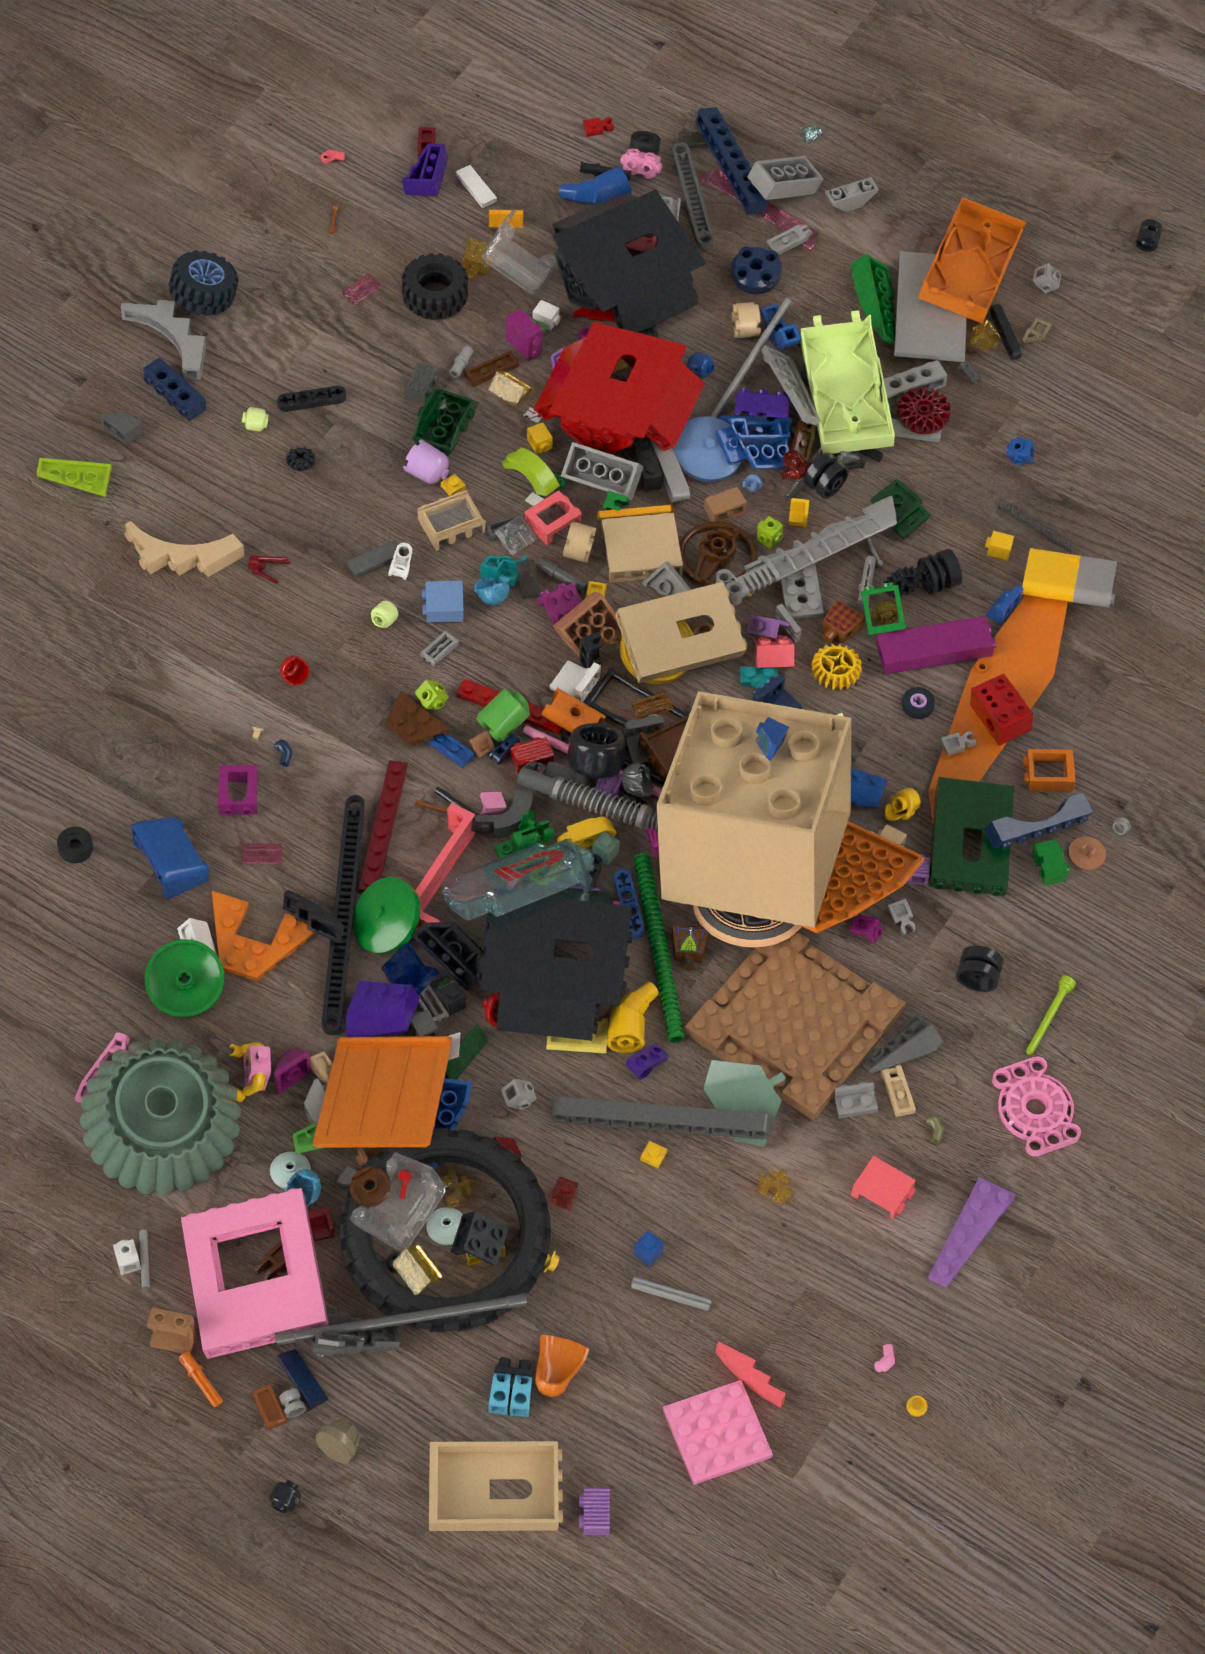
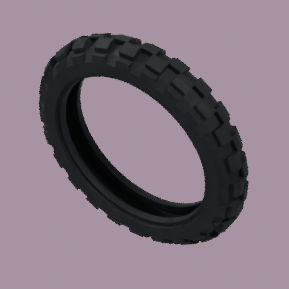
(520, 1275)

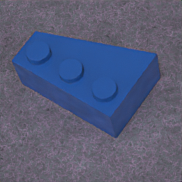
(866, 788)

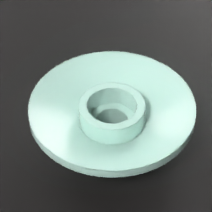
(279, 1172)
(443, 1233)

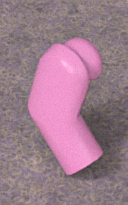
(887, 1361)

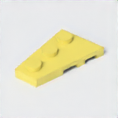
(597, 1045)

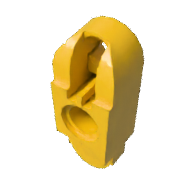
(588, 831)

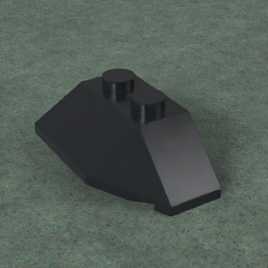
(452, 950)

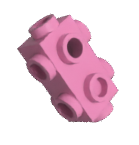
(641, 163)

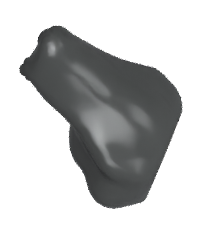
(846, 457)

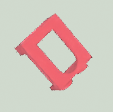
(544, 531)

